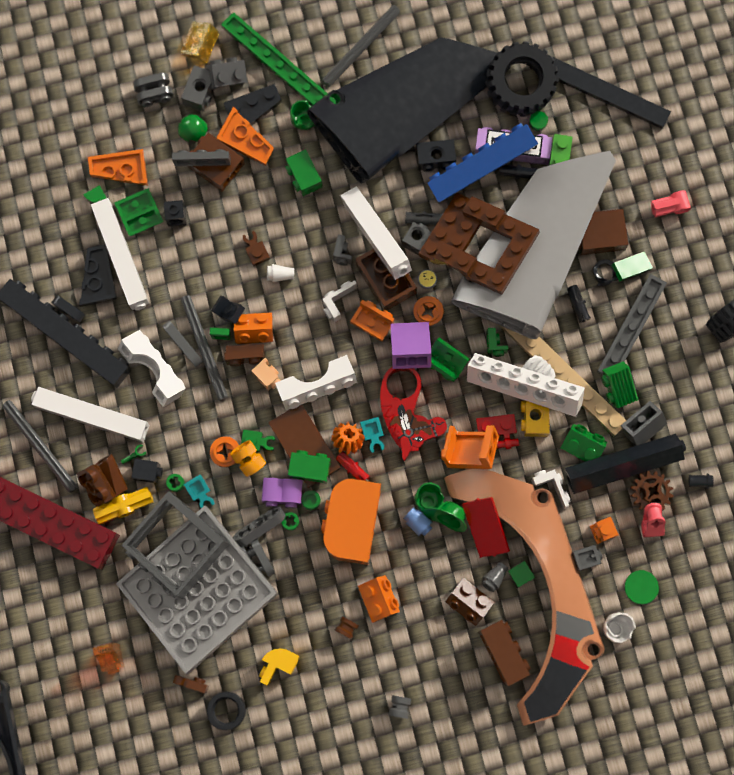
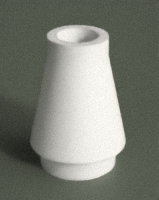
(279, 273)

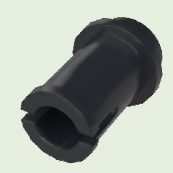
(701, 481)

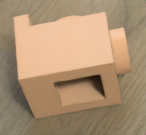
(266, 375)

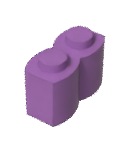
(282, 491)

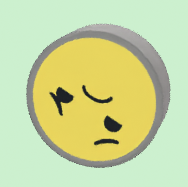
(427, 279)

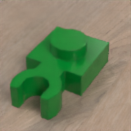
(257, 440)

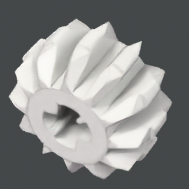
(540, 366)

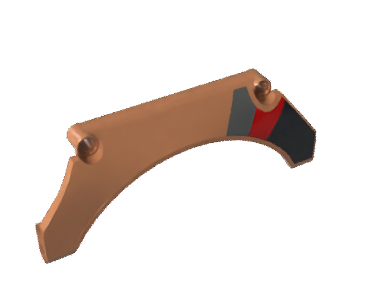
(572, 617)

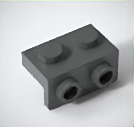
(228, 72)

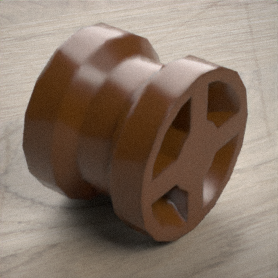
(346, 627)

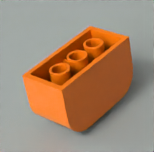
(351, 520)

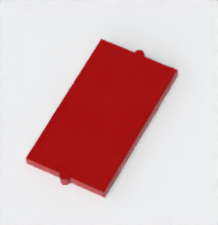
(486, 527)

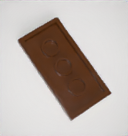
(298, 432)

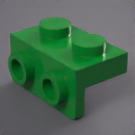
(447, 360)
(583, 443)

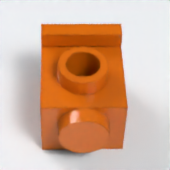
(604, 530)

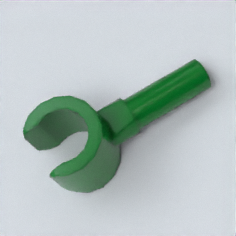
(134, 455)

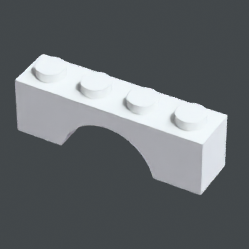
(138, 349)
(338, 376)

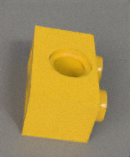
(532, 427)

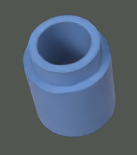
(418, 522)

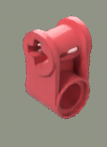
(653, 522)

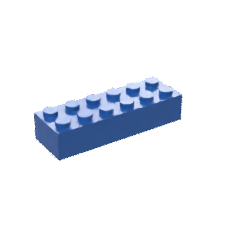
(482, 163)

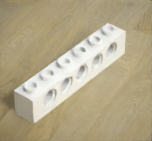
(525, 384)

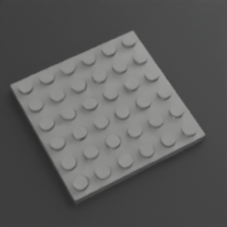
(215, 606)

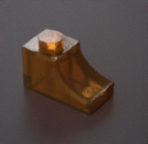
(109, 657)

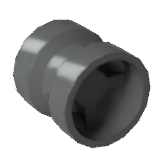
(400, 707)

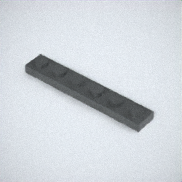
(634, 322)

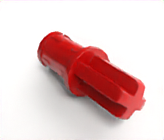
(352, 467)

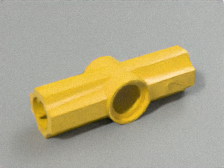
(123, 505)

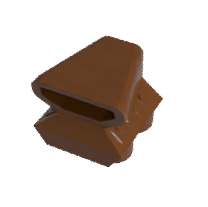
(102, 480)

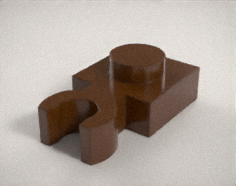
(256, 251)
(196, 684)

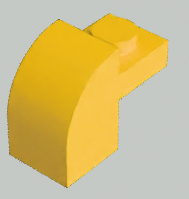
(279, 659)

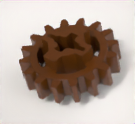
(644, 487)

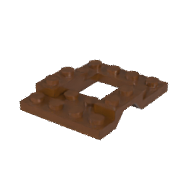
(456, 231)

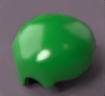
(299, 115)
(192, 128)
(428, 496)

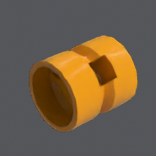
(250, 464)

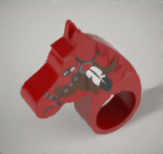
(405, 427)

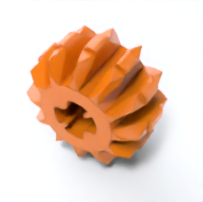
(347, 438)

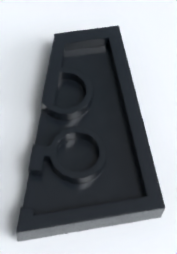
(255, 104)
(98, 277)

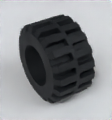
(722, 323)

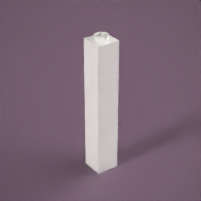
(376, 233)
(120, 254)
(90, 414)

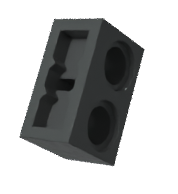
(416, 245)

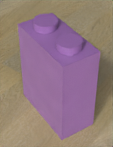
(410, 345)

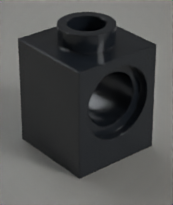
(175, 213)
(147, 471)

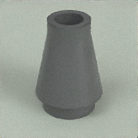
(494, 578)

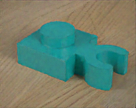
(372, 430)
(197, 489)

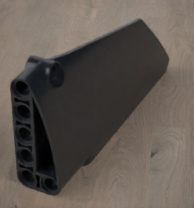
(399, 103)

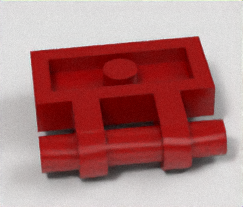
(504, 425)

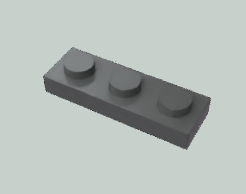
(201, 158)

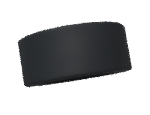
(211, 710)

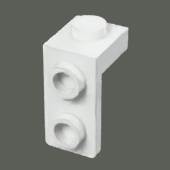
(330, 309)
(542, 477)

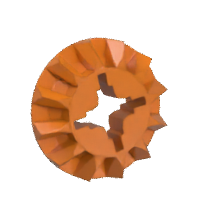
(429, 302)
(217, 447)

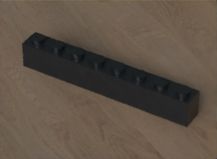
(63, 333)

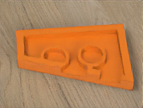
(242, 137)
(120, 167)

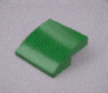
(138, 212)

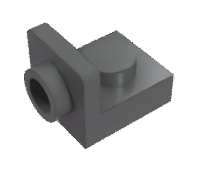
(340, 248)
(587, 557)

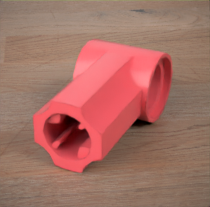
(675, 203)

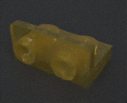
(200, 41)

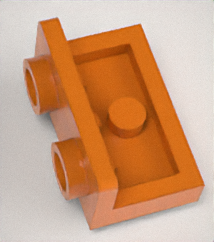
(372, 320)
(254, 328)
(379, 598)

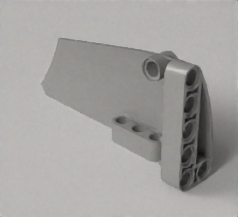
(560, 205)

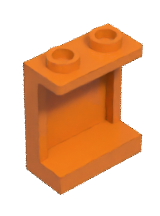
(470, 449)

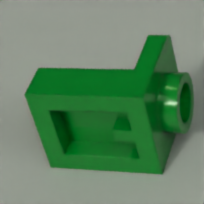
(493, 340)

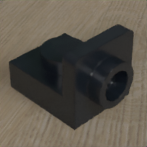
(228, 310)

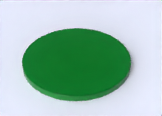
(641, 587)

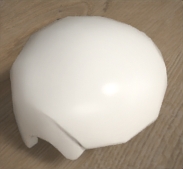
(619, 627)

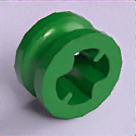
(180, 479)
(296, 520)

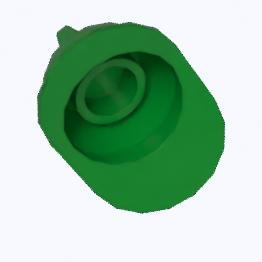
(448, 514)

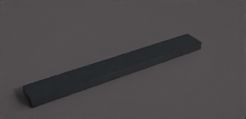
(611, 94)

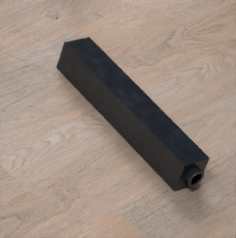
(625, 463)

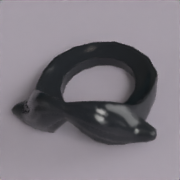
(601, 281)

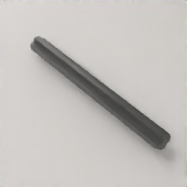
(361, 45)
(204, 348)
(39, 446)

